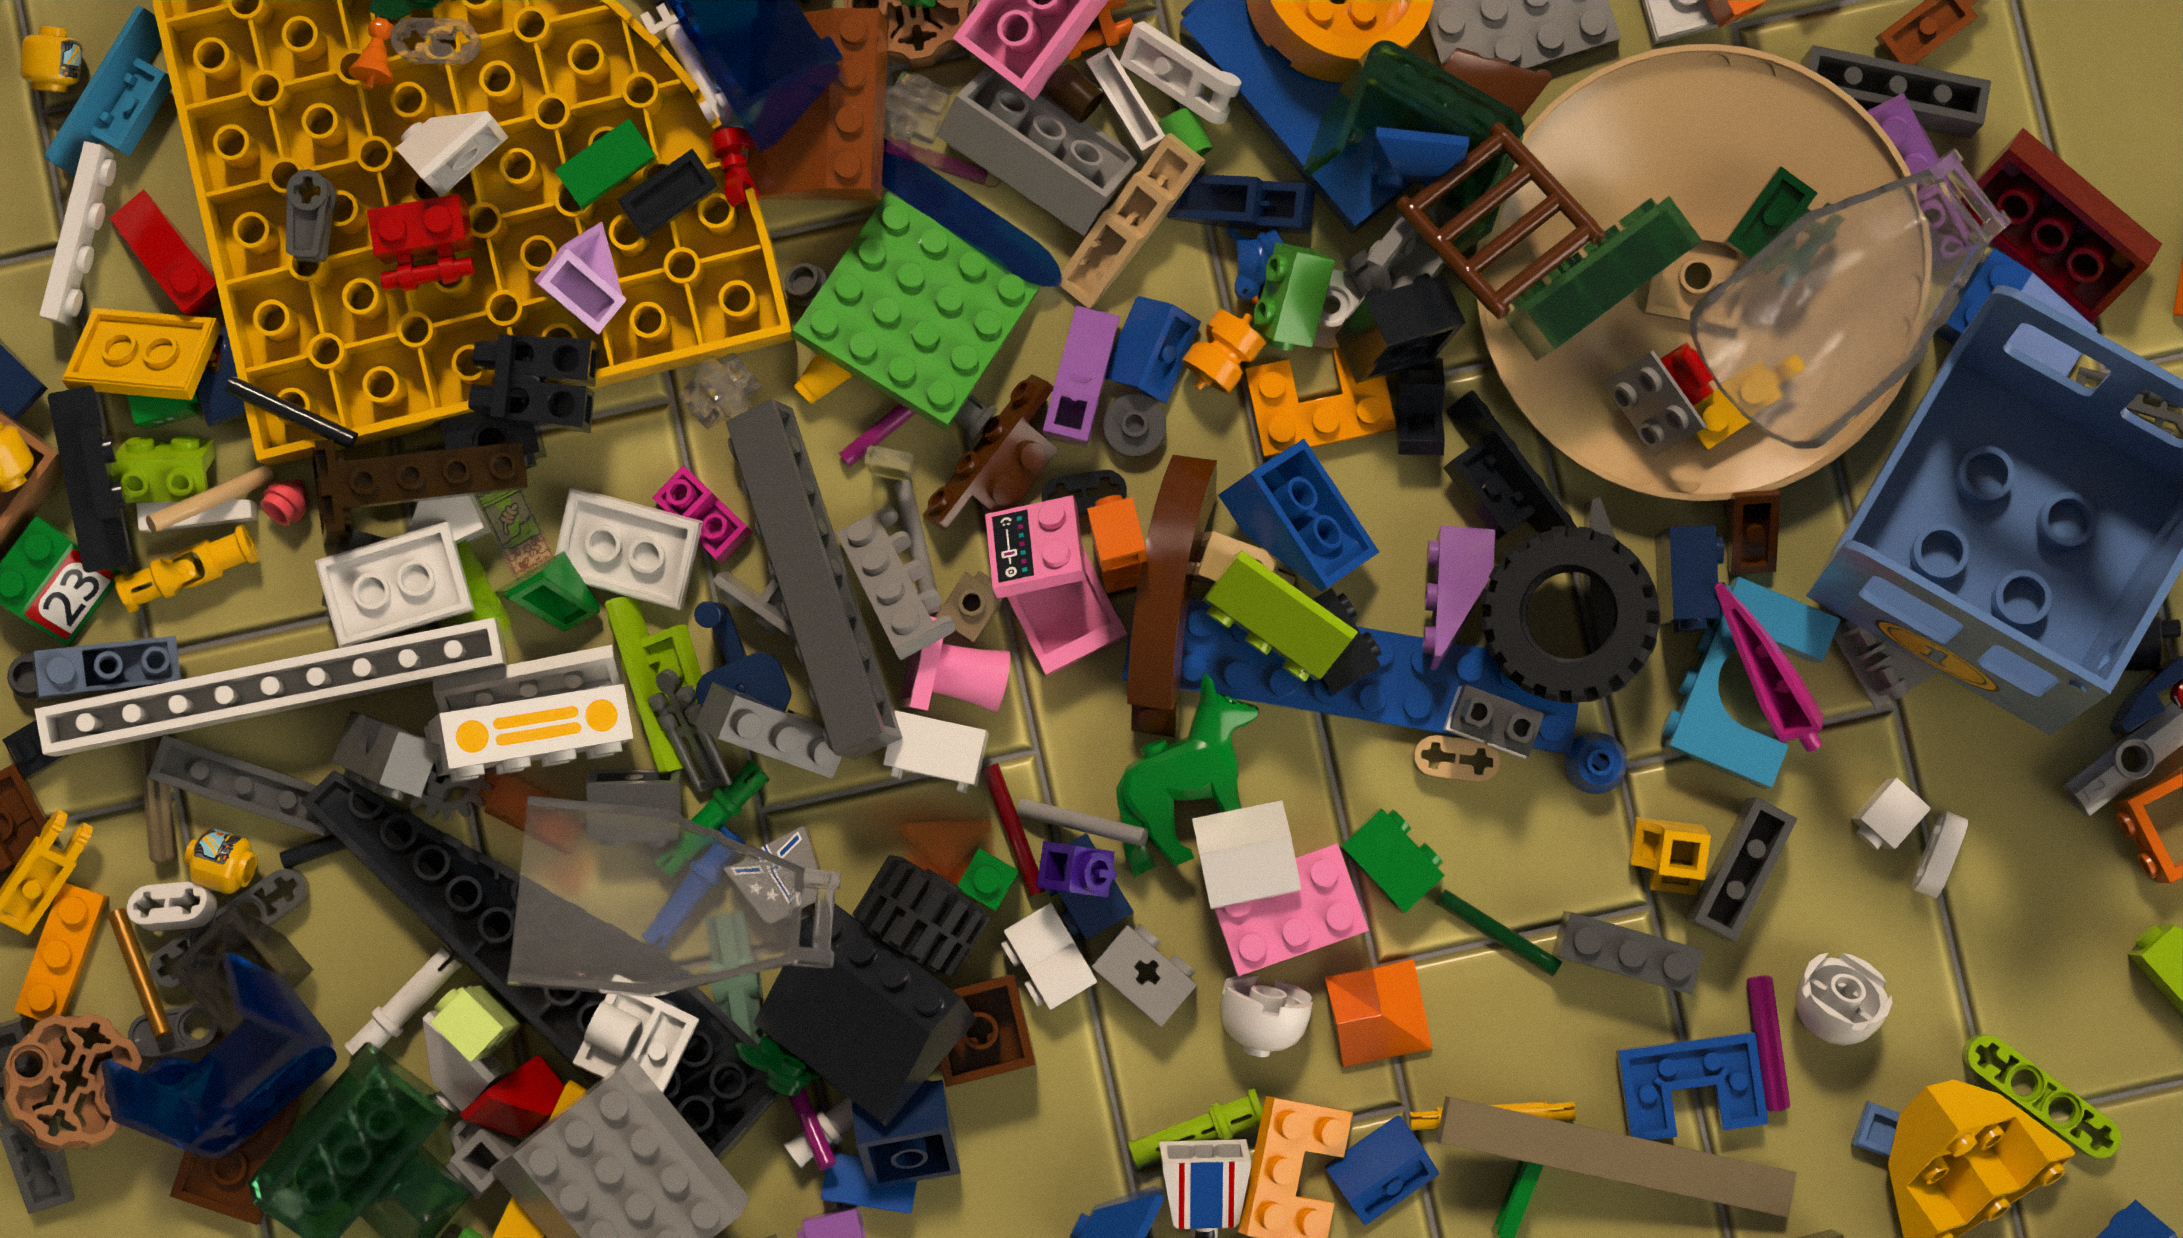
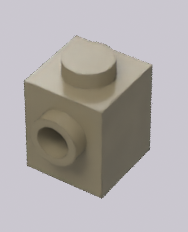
(971, 605)

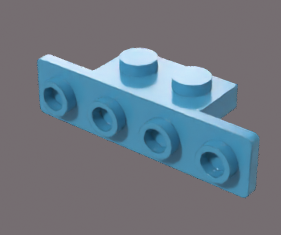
(118, 97)

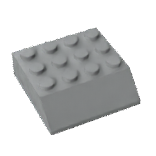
(621, 1168)

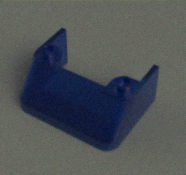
(236, 1085)

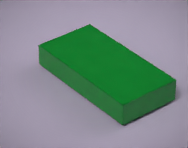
(605, 164)
(1516, 1199)

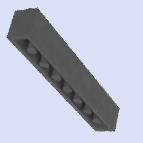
(812, 581)

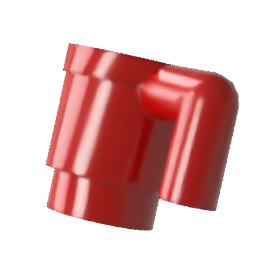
(1689, 373)

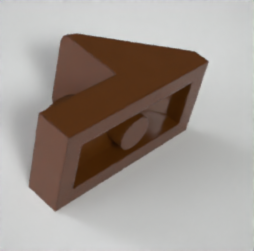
(1753, 531)

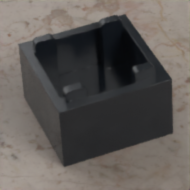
(1399, 327)

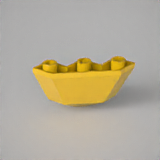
(1967, 1158)

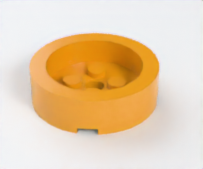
(1330, 37)

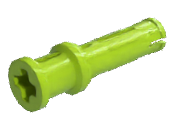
(1220, 1122)

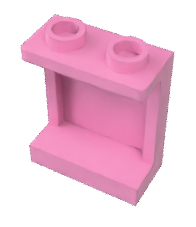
(1068, 621)

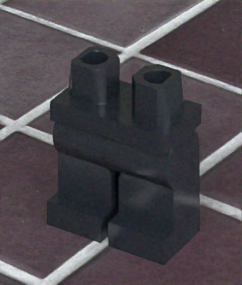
(521, 379)

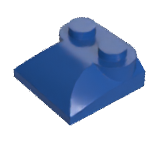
(1414, 156)

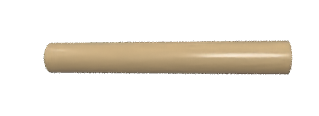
(209, 498)

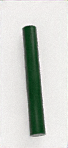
(1498, 932)

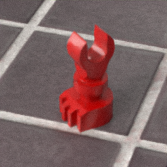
(727, 145)

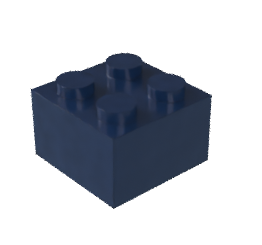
(914, 1144)

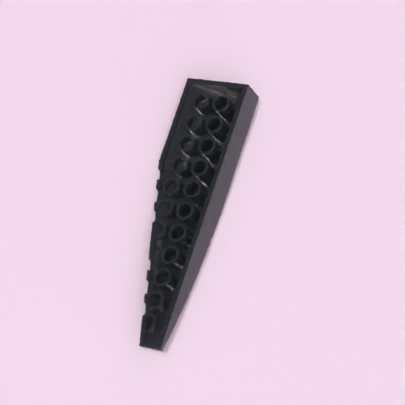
(473, 911)

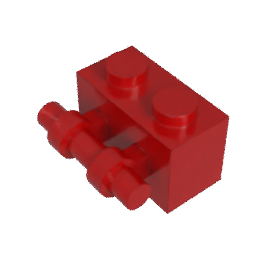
(421, 231)

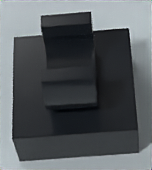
(27, 751)

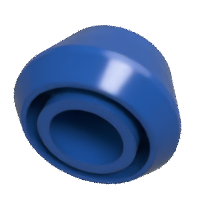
(1586, 753)

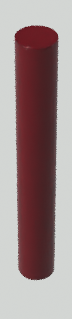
(1012, 828)

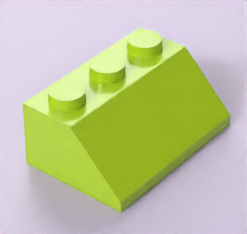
(1277, 617)

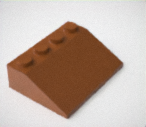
(840, 138)

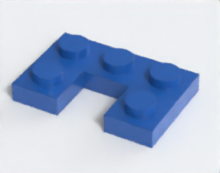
(1722, 1061)

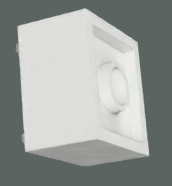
(937, 750)

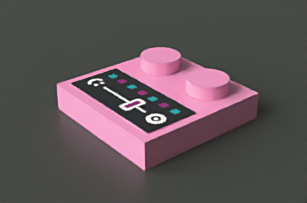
(1035, 547)

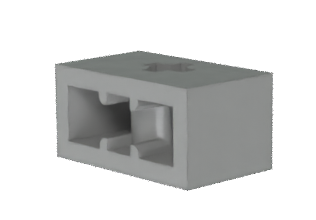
(1155, 999)

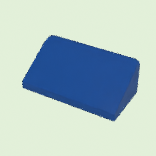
(849, 1185)

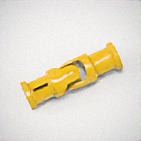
(170, 575)

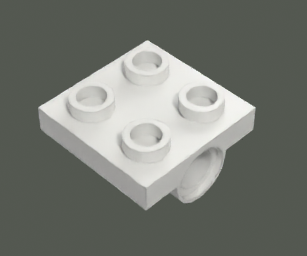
(636, 1028)

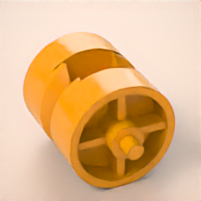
(1219, 357)

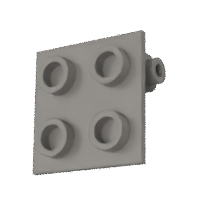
(1654, 403)
(1879, 666)

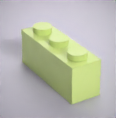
(476, 1021)

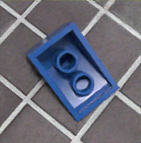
(1999, 269)
(1300, 517)

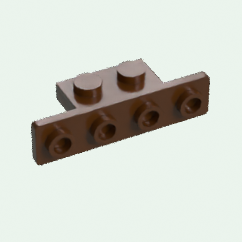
(1002, 461)

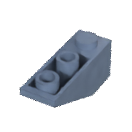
(104, 668)

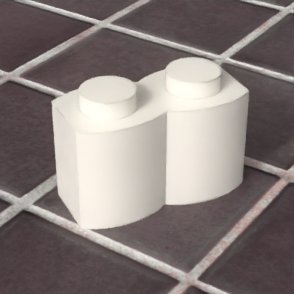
(1049, 956)

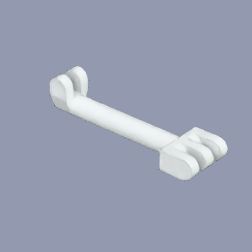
(672, 29)

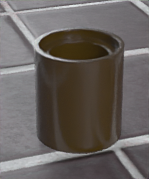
(1074, 93)

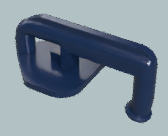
(754, 674)

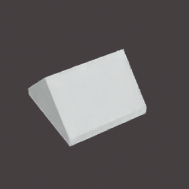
(1246, 854)

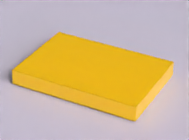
(142, 353)

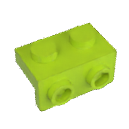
(163, 468)

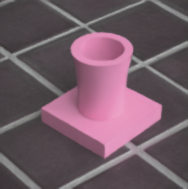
(957, 672)

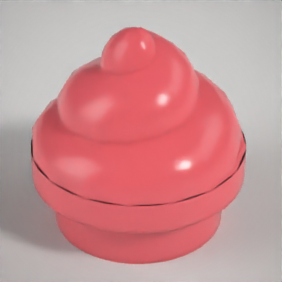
(285, 501)

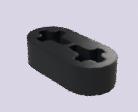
(1083, 482)

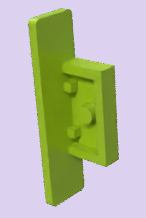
(643, 660)

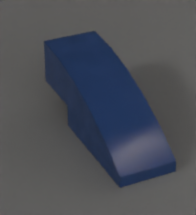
(1246, 204)

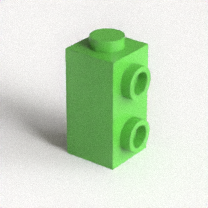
(1293, 296)

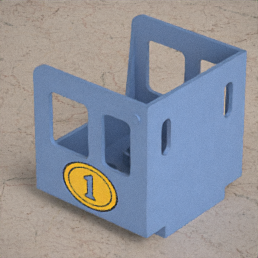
(2019, 520)

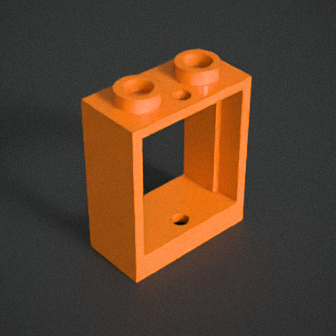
(2137, 824)

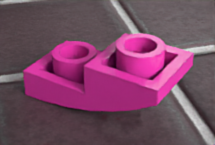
(721, 529)

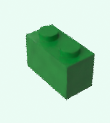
(1393, 859)

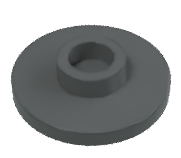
(1134, 425)

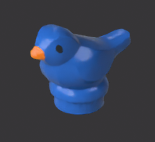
(1251, 262)

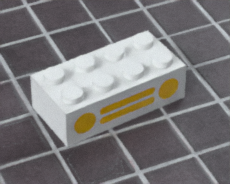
(531, 730)

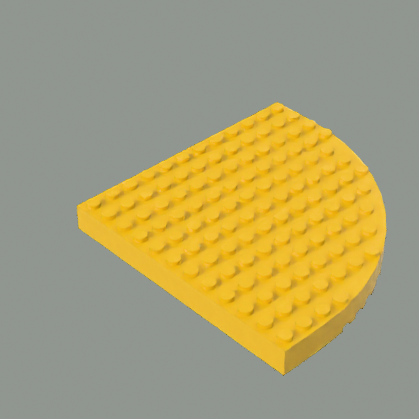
(272, 95)

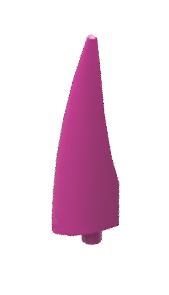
(1773, 677)

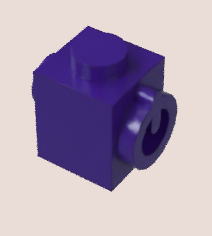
(1076, 869)

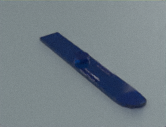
(969, 220)

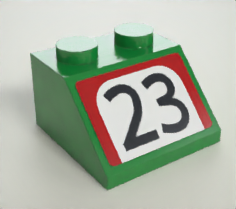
(47, 584)

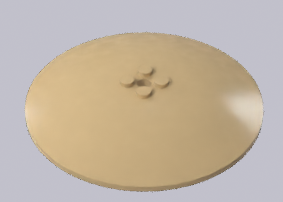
(1710, 135)

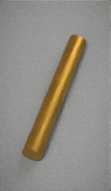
(140, 973)

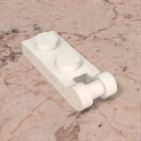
(1179, 72)

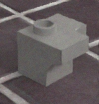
(475, 1153)

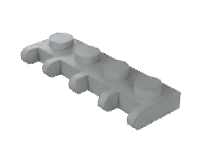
(891, 583)

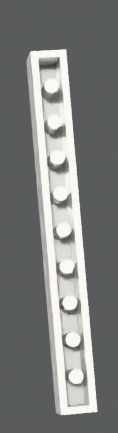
(270, 687)

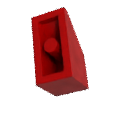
(518, 1100)

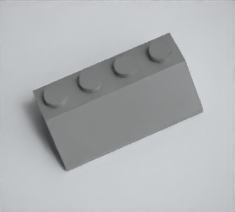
(1038, 149)

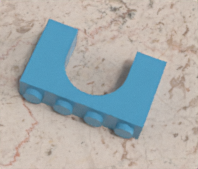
(1702, 725)

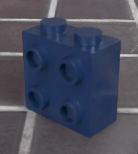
(1687, 576)

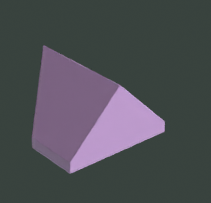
(584, 279)

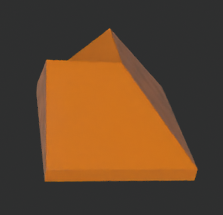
(1378, 1012)

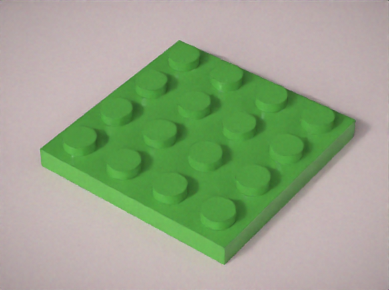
(915, 311)

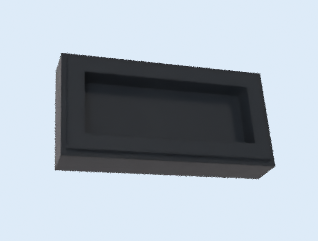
(668, 194)

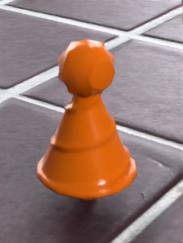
(373, 63)

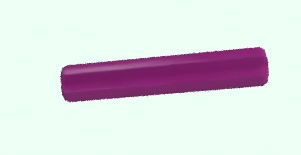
(1769, 1043)

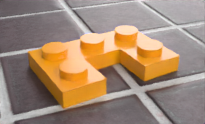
(1282, 421)
(1284, 1135)

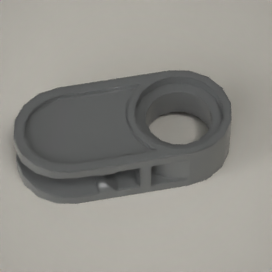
(179, 1040)

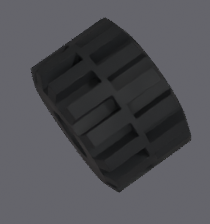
(921, 915)

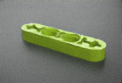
(2043, 1092)

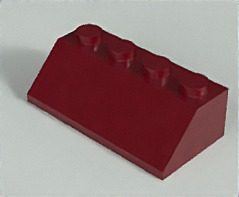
(2063, 227)

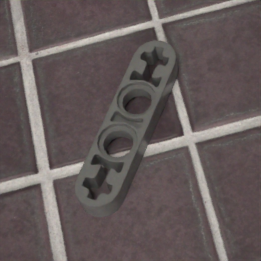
(270, 886)

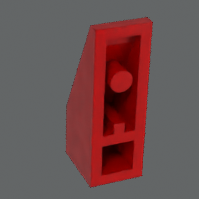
(167, 255)

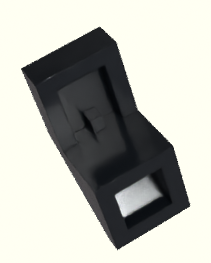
(1420, 409)

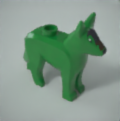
(1185, 770)

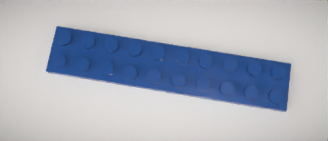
(1395, 694)

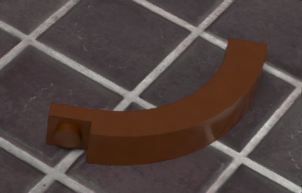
(1164, 593)

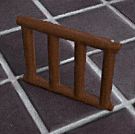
(1469, 270)

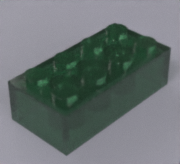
(1610, 272)
(347, 1147)

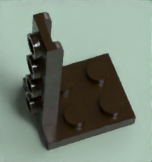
(408, 478)

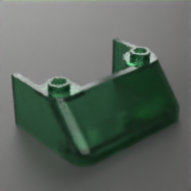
(1409, 93)

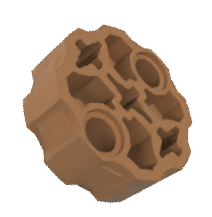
(937, 42)
(45, 1046)

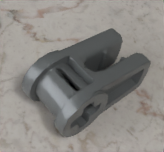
(309, 222)

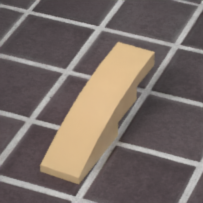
(1130, 220)

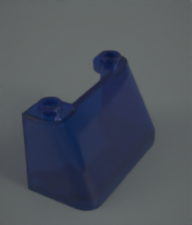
(761, 59)

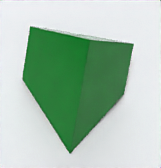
(553, 593)

